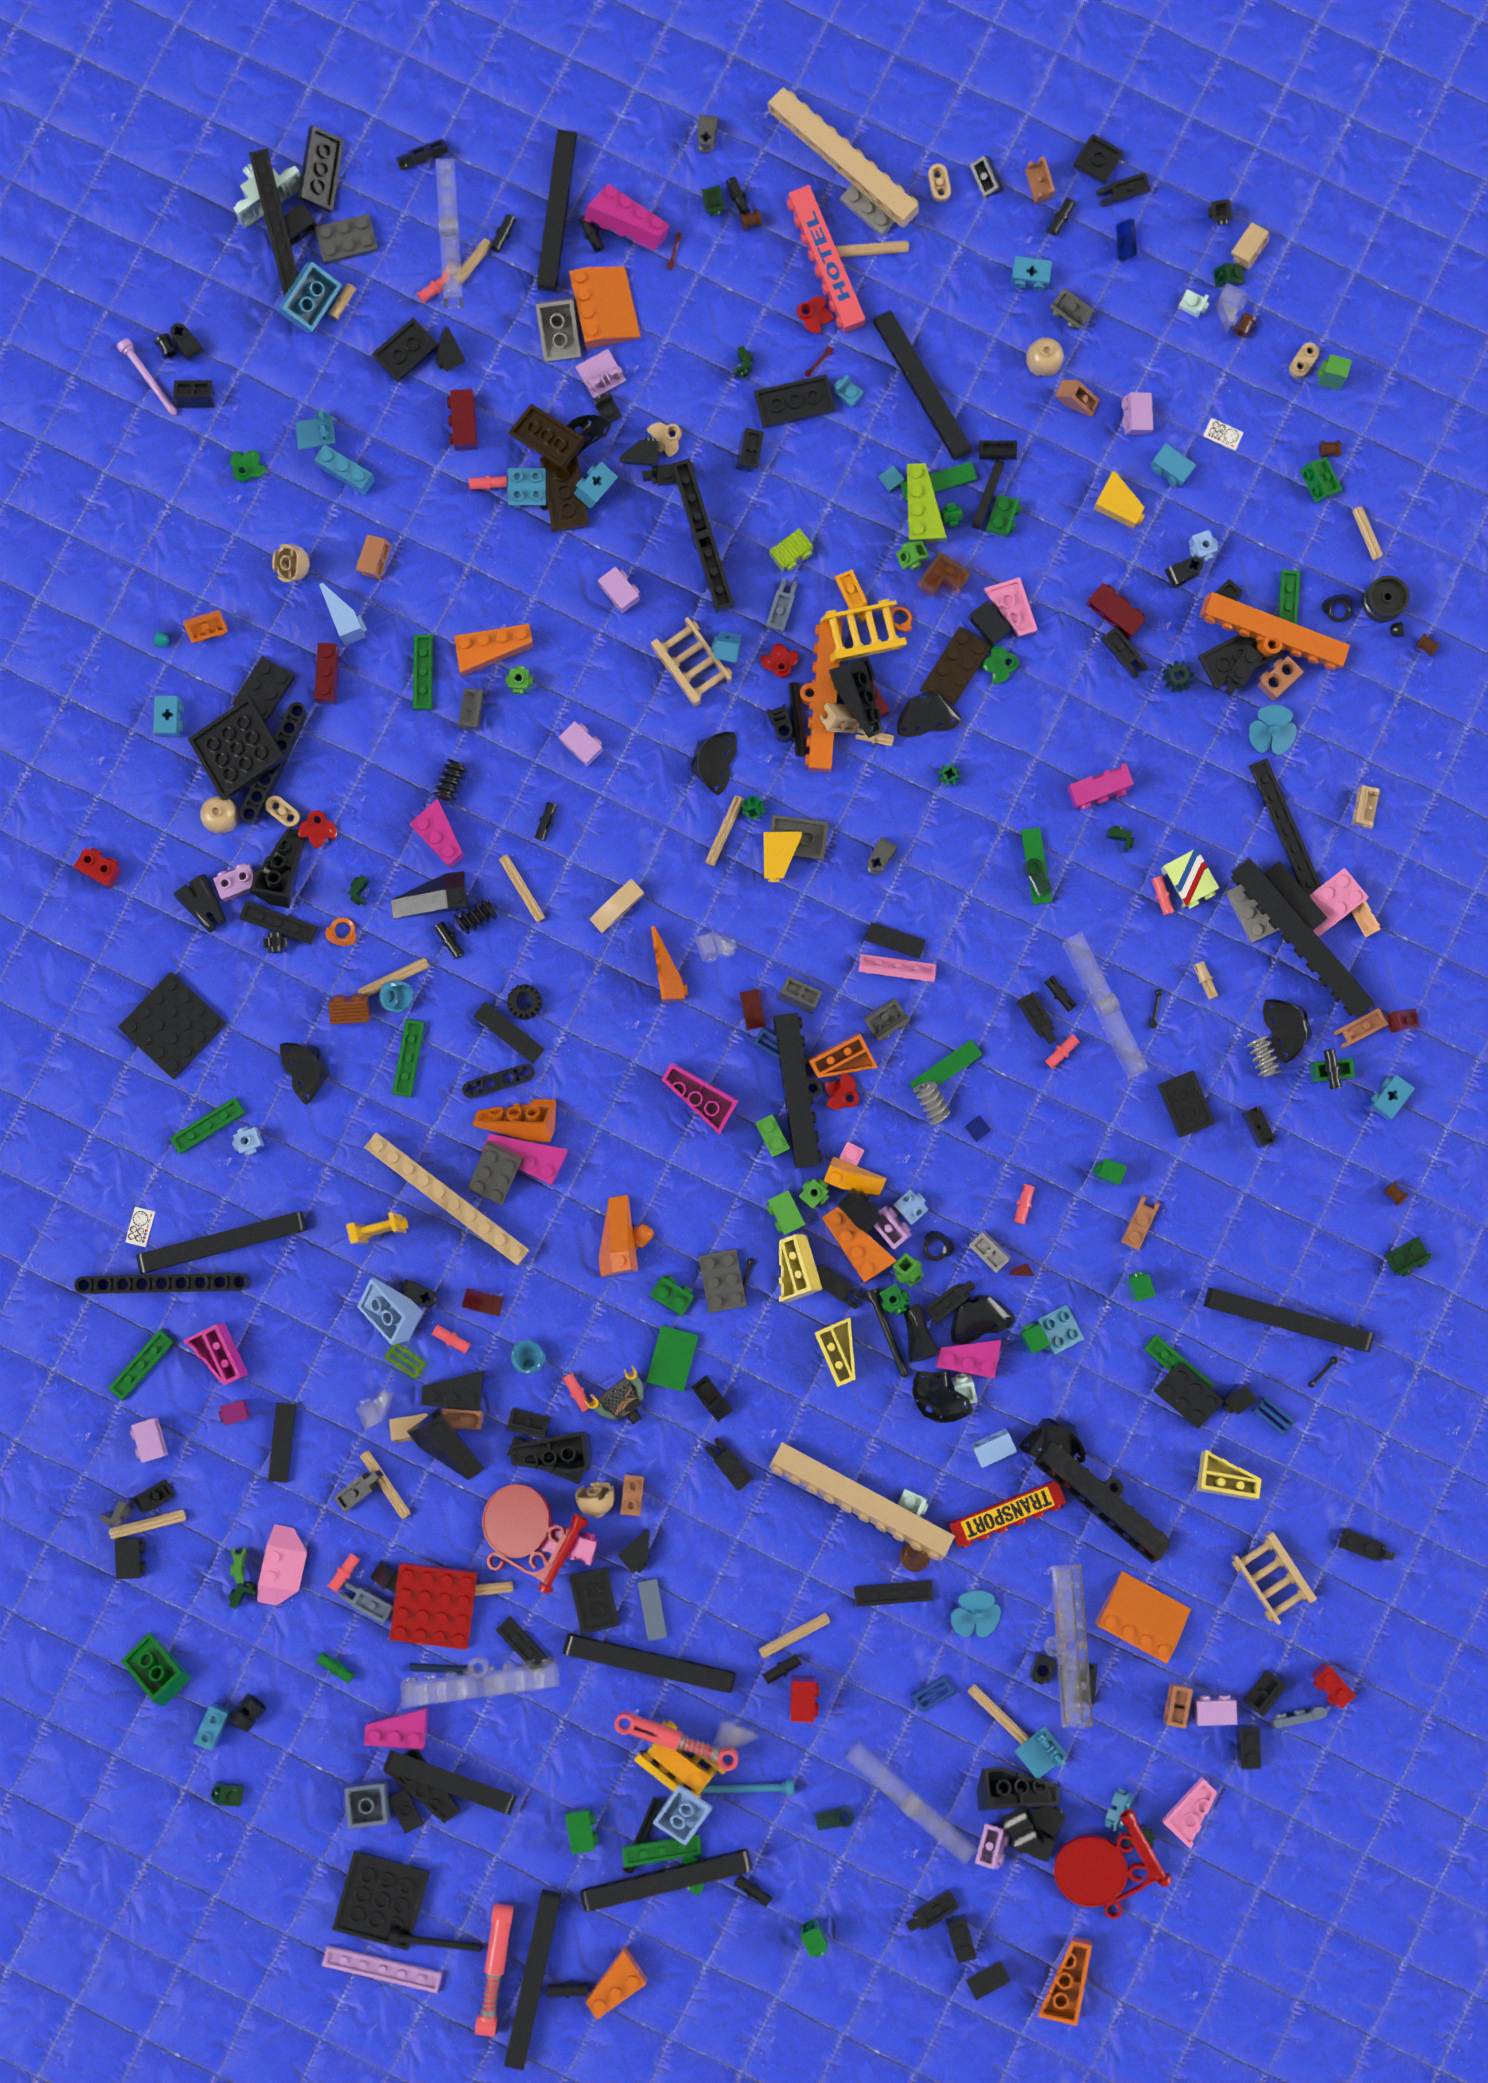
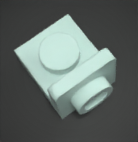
(1193, 303)
(964, 1384)
(913, 1502)

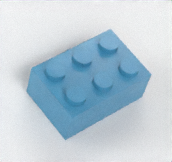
(309, 297)

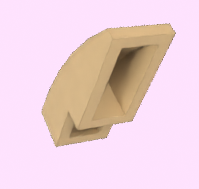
(617, 906)

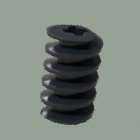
(450, 780)
(476, 916)

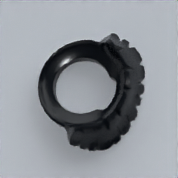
(1344, 599)
(947, 1248)

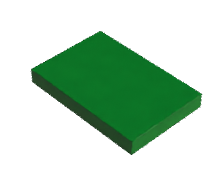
(672, 1358)

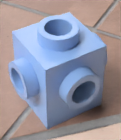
(1203, 546)
(254, 1141)
(911, 1206)

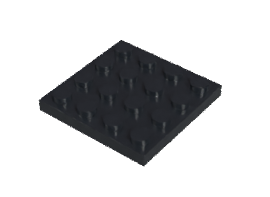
(237, 748)
(172, 1025)
(380, 1897)

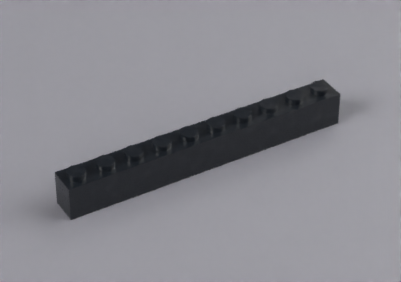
(1304, 939)

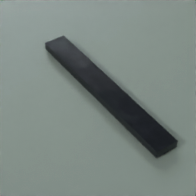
(274, 218)
(1285, 826)

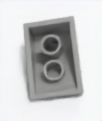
(558, 329)

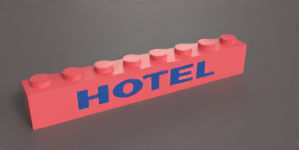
(826, 259)

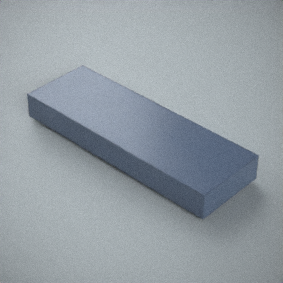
(652, 1609)

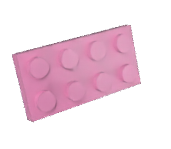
(1337, 899)

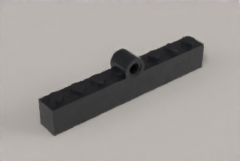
(702, 535)
(796, 1091)
(1103, 1501)

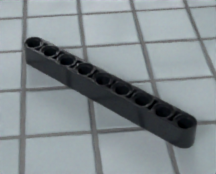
(556, 210)
(922, 385)
(221, 1242)
(153, 1283)
(1289, 1319)
(649, 1663)
(666, 1880)
(532, 1979)

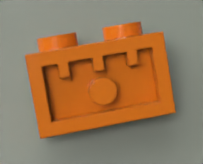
(205, 626)

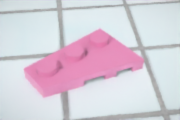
(1013, 605)
(1189, 1812)

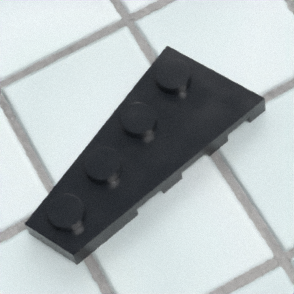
(435, 1800)

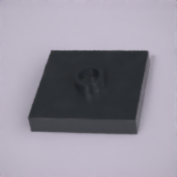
(1098, 159)

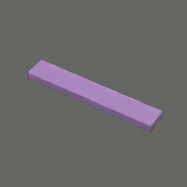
(382, 1969)

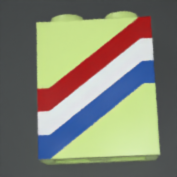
(1191, 878)

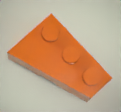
(843, 1057)
(616, 1984)

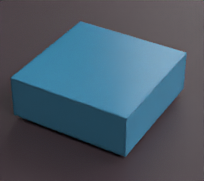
(891, 478)

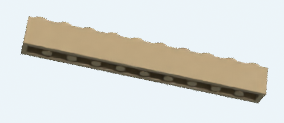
(843, 157)
(447, 1199)
(861, 1501)

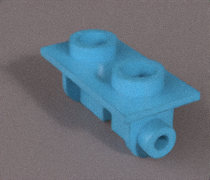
(1122, 1803)

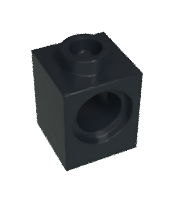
(1041, 1659)

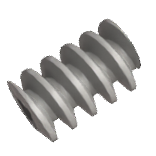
(1263, 1057)
(933, 1101)

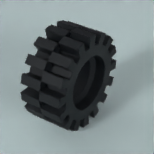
(524, 990)

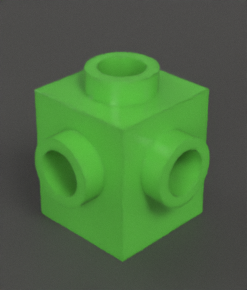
(912, 555)
(522, 686)
(808, 1195)
(908, 1270)

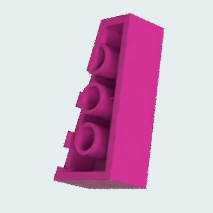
(626, 217)
(704, 1098)
(538, 1159)

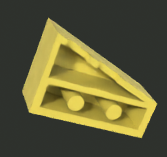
(798, 1269)
(838, 1350)
(1225, 1479)

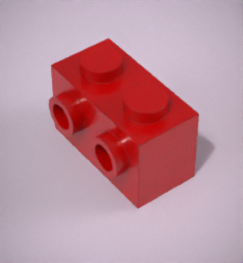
(97, 867)
(1328, 1680)

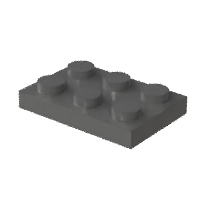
(346, 238)
(813, 837)
(495, 1172)
(722, 1281)

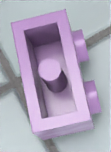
(1137, 413)
(619, 589)
(581, 743)
(234, 883)
(891, 1227)
(148, 1440)
(1215, 1710)
(991, 1846)

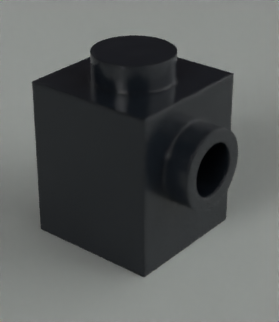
(1221, 211)

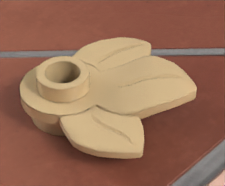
(661, 433)

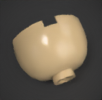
(1045, 357)
(290, 563)
(219, 815)
(595, 1499)

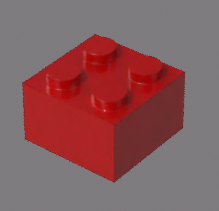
(802, 1699)

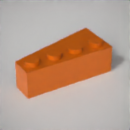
(491, 646)
(860, 1248)
(1066, 1989)

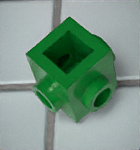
(889, 1297)

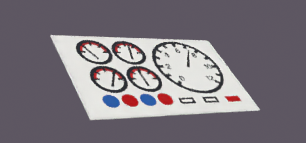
(1223, 434)
(140, 1226)

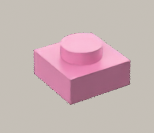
(851, 1154)

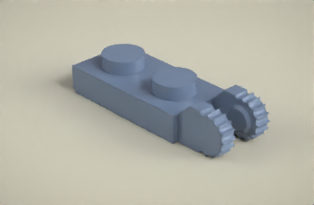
(781, 607)
(367, 1603)
(1299, 1717)

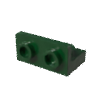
(1407, 1257)

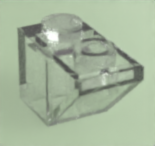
(1228, 305)
(713, 945)
(376, 1410)

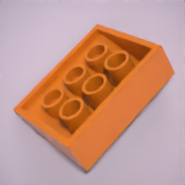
(604, 306)
(1143, 1617)

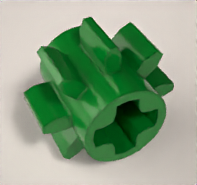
(951, 514)
(953, 773)
(753, 807)

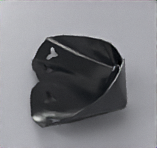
(590, 430)
(927, 714)
(711, 760)
(1290, 1026)
(307, 1068)
(979, 1318)
(939, 1398)
(1057, 1431)

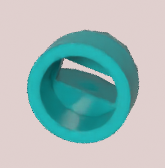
(161, 639)

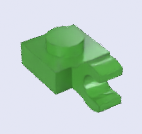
(238, 1568)

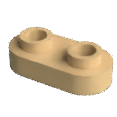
(939, 184)
(1304, 359)
(283, 811)

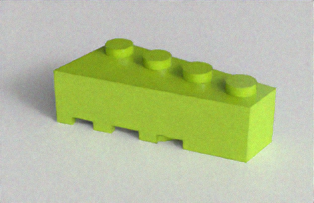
(923, 512)

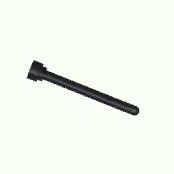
(874, 1297)
(395, 1937)

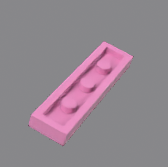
(897, 968)

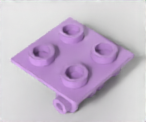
(600, 373)

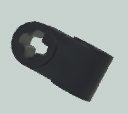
(186, 343)
(1181, 572)
(780, 720)
(416, 1293)

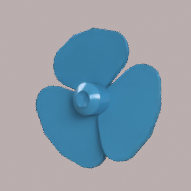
(1277, 727)
(980, 1612)

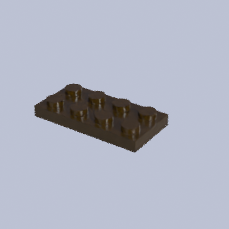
(547, 436)
(564, 507)
(956, 666)

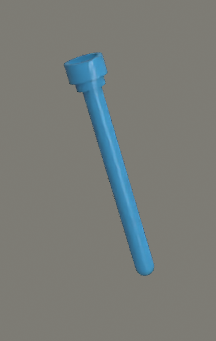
(785, 1787)

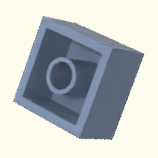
(367, 1804)

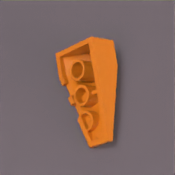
(670, 981)
(528, 1122)
(617, 1244)

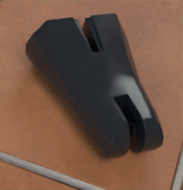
(201, 902)
(919, 1339)

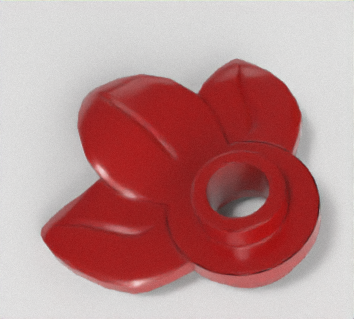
(817, 314)
(779, 658)
(317, 831)
(839, 1090)

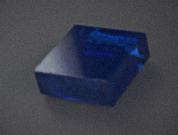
(977, 1128)

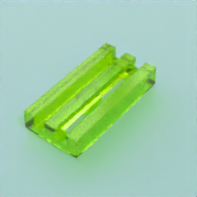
(403, 1368)

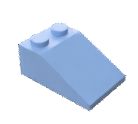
(348, 624)
(389, 1311)
(682, 1814)

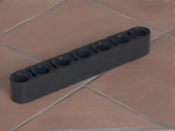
(274, 774)
(450, 1782)

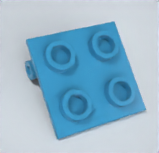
(315, 431)
(526, 487)
(1060, 1329)
(1041, 1753)

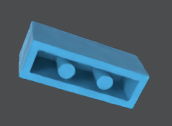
(344, 469)

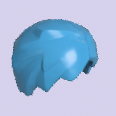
(396, 996)
(527, 1357)

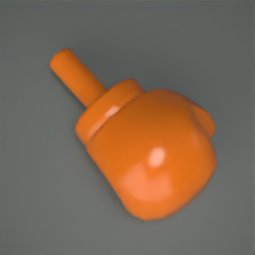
(642, 1235)

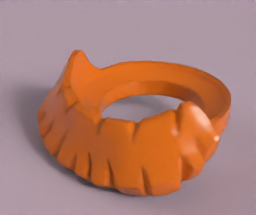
(904, 626)
(331, 935)

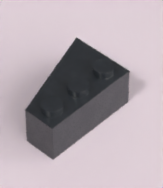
(457, 1392)

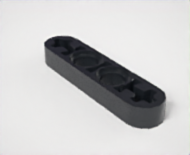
(987, 495)
(499, 1084)

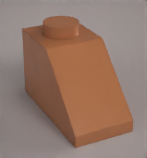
(1077, 397)

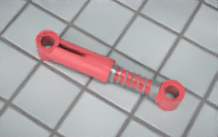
(674, 1739)
(494, 1967)

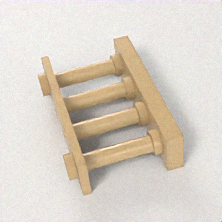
(684, 678)
(1293, 1576)

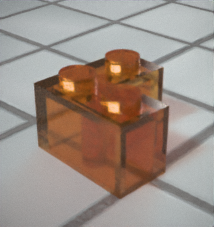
(946, 572)

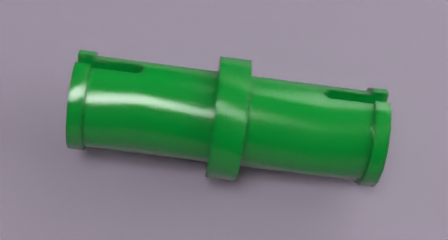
(335, 1667)

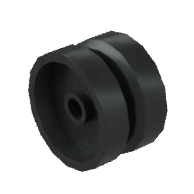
(1385, 599)

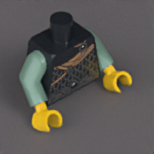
(620, 1399)

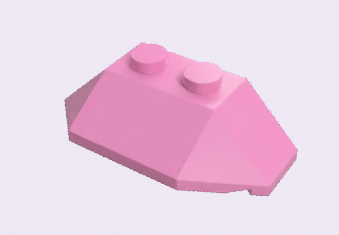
(281, 1566)

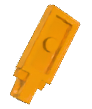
(851, 592)

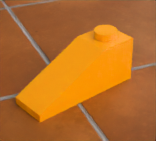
(848, 1176)
(682, 1767)

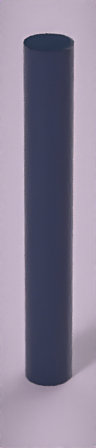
(436, 1668)

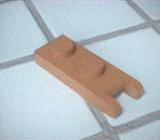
(1362, 1027)
(1139, 1224)

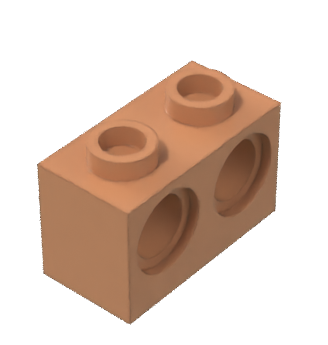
(1282, 680)
(632, 1494)
(1177, 1705)

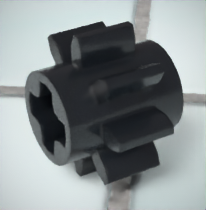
(275, 942)

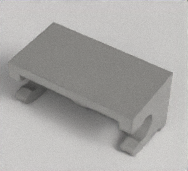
(989, 1251)

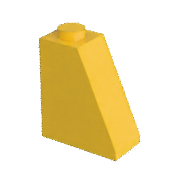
(1119, 502)
(778, 852)

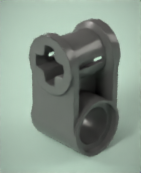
(707, 131)
(883, 854)

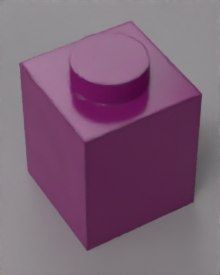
(234, 1412)

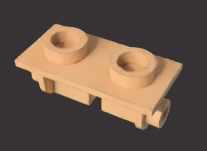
(1365, 919)

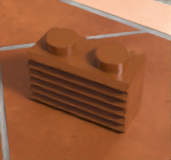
(349, 1009)

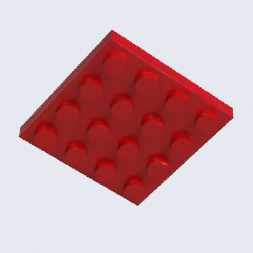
(433, 1605)

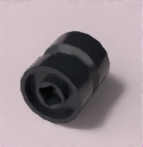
(244, 1718)

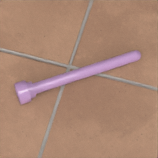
(127, 349)

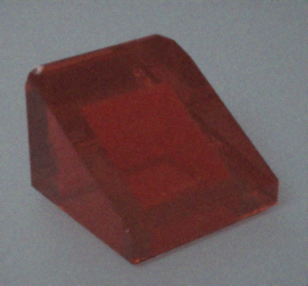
(1022, 1270)

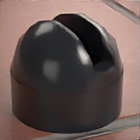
(1396, 629)

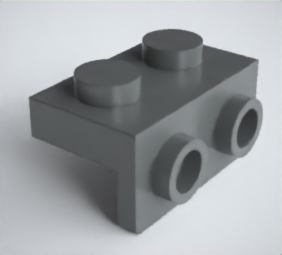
(1072, 309)
(886, 1019)
(122, 1511)

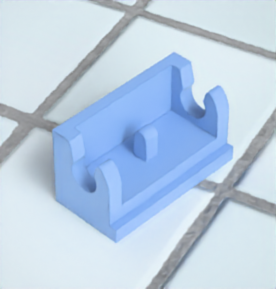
(993, 1448)

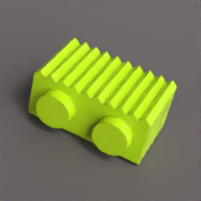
(791, 550)

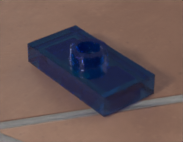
(1126, 239)

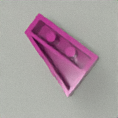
(1100, 787)
(971, 1358)
(399, 1730)

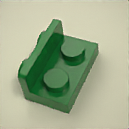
(1320, 479)
(1002, 516)
(672, 1295)

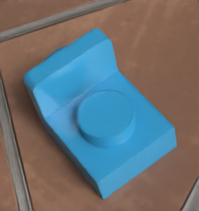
(848, 391)

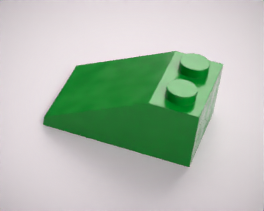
(156, 1670)

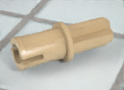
(342, 301)
(882, 738)
(1205, 979)

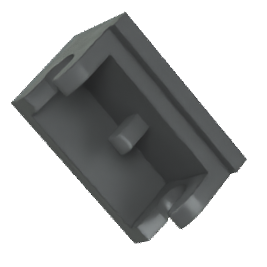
(471, 709)
(800, 995)

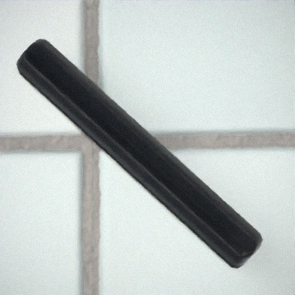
(796, 719)
(646, 1826)

